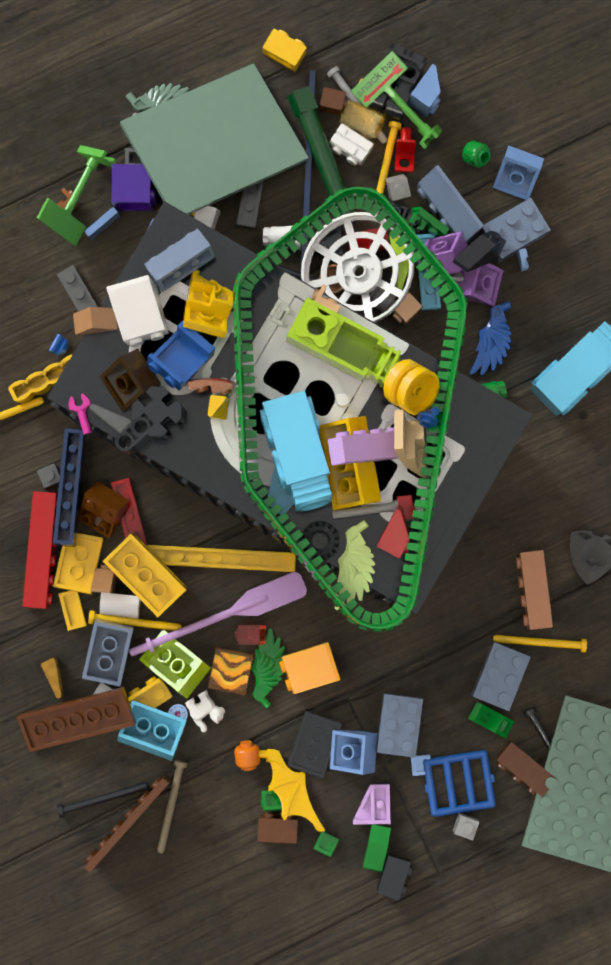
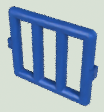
(472, 804)

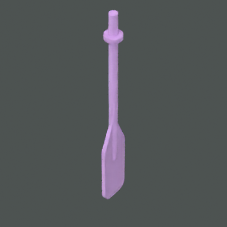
(252, 603)

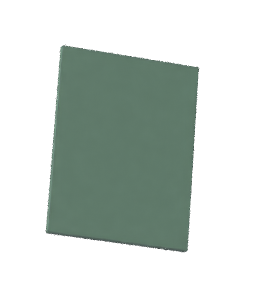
(214, 140)

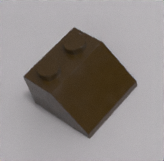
(129, 379)

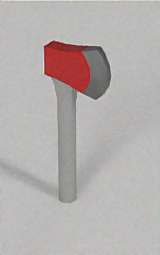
(404, 501)

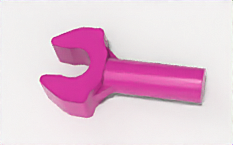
(81, 410)

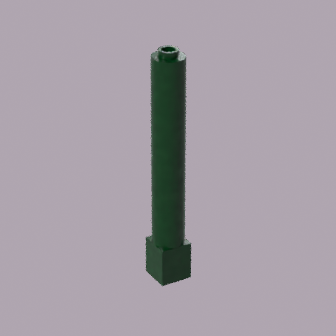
(304, 108)

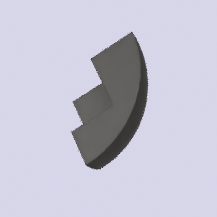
(590, 555)

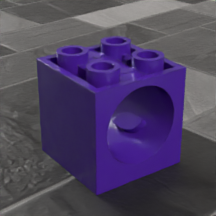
(132, 188)

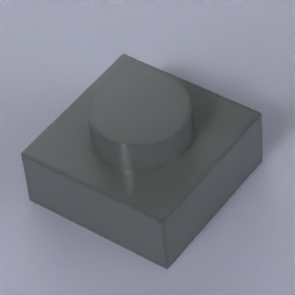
(49, 475)

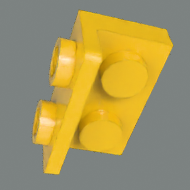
(151, 695)

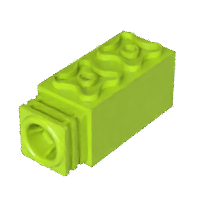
(342, 343)

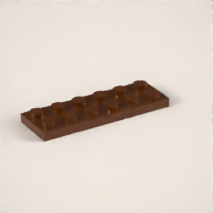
(76, 719)
(122, 827)

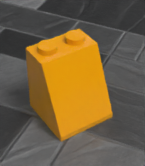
(309, 668)

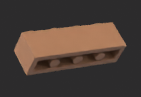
(535, 590)

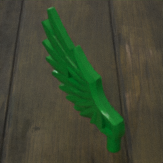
(267, 668)

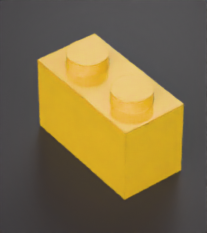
(284, 49)

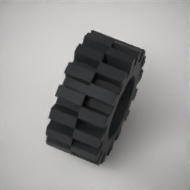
(329, 530)

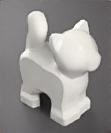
(205, 707)

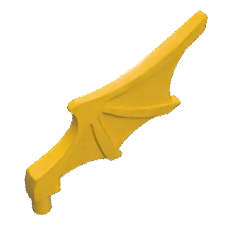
(290, 788)

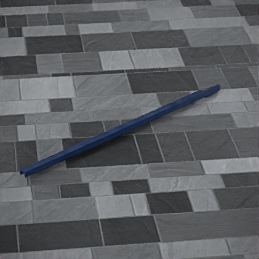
(308, 171)

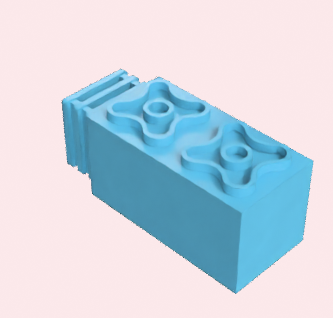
(582, 367)
(297, 454)

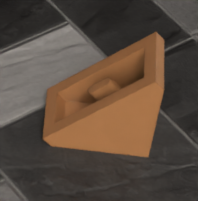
(94, 320)

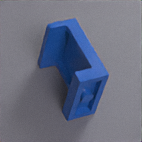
(181, 357)

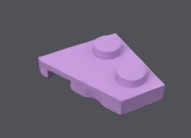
(374, 806)

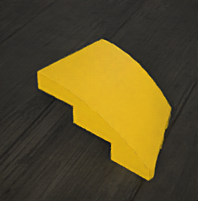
(207, 306)

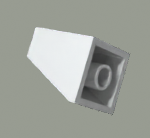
(138, 310)

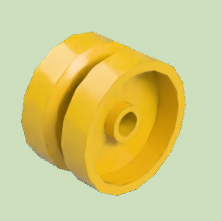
(411, 386)

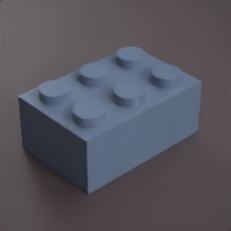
(519, 228)
(107, 652)
(500, 676)
(399, 725)

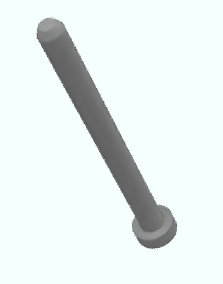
(334, 72)

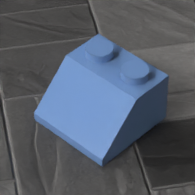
(426, 94)
(518, 173)
(353, 751)

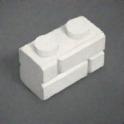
(351, 145)

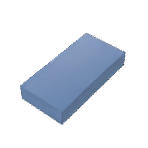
(102, 223)

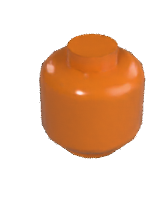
(247, 755)

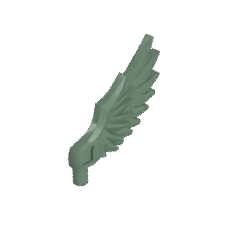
(155, 96)

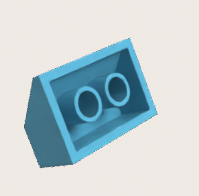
(154, 731)

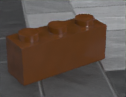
(523, 768)

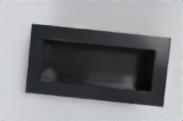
(393, 876)

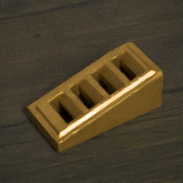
(52, 672)

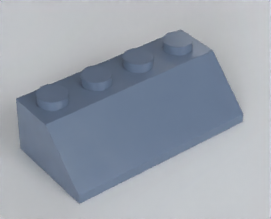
(449, 204)

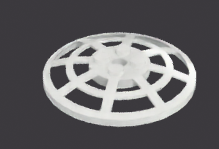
(357, 258)

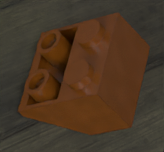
(102, 509)

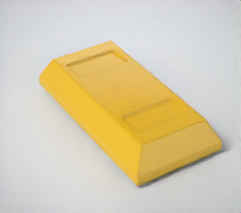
(72, 610)

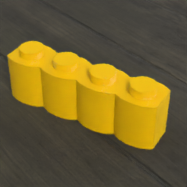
(37, 382)

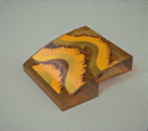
(230, 671)

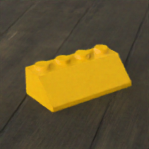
(349, 483)

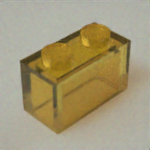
(363, 119)

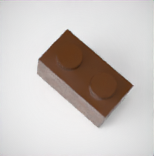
(276, 830)

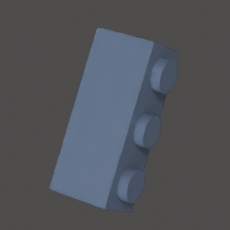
(180, 260)

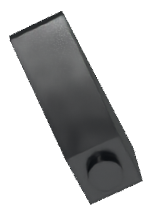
(481, 251)

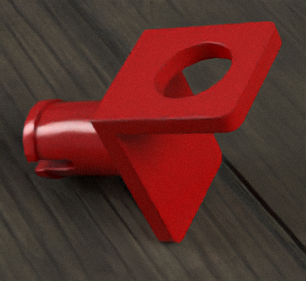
(405, 150)

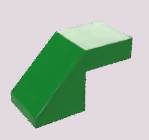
(491, 720)
(376, 848)

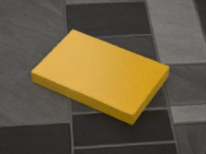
(78, 564)

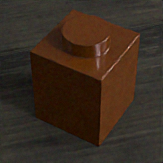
(333, 101)

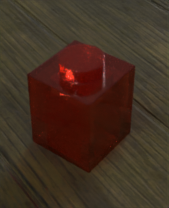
(251, 635)

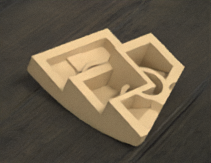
(409, 442)

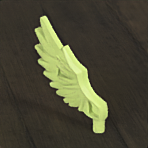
(355, 563)

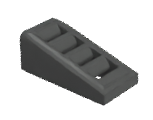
(113, 419)

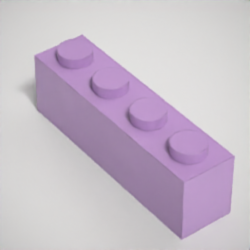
(362, 446)

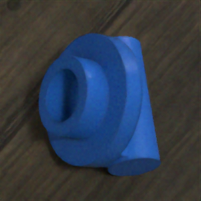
(59, 345)
(428, 418)

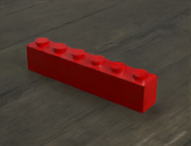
(40, 551)

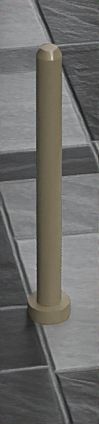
(180, 765)

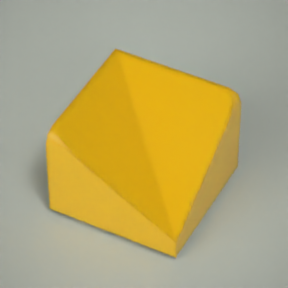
(218, 407)

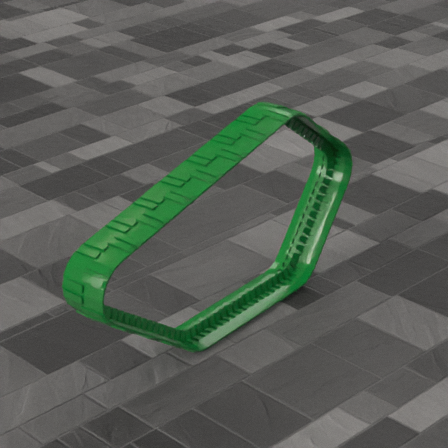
(435, 268)

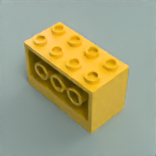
(145, 574)

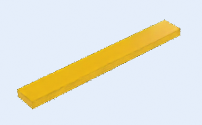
(225, 558)

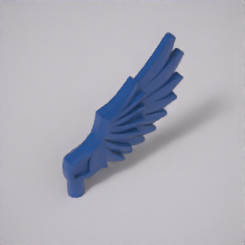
(493, 340)

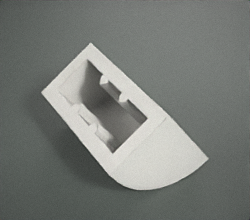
(120, 605)

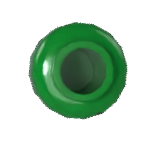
(476, 154)

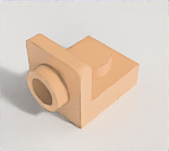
(328, 302)

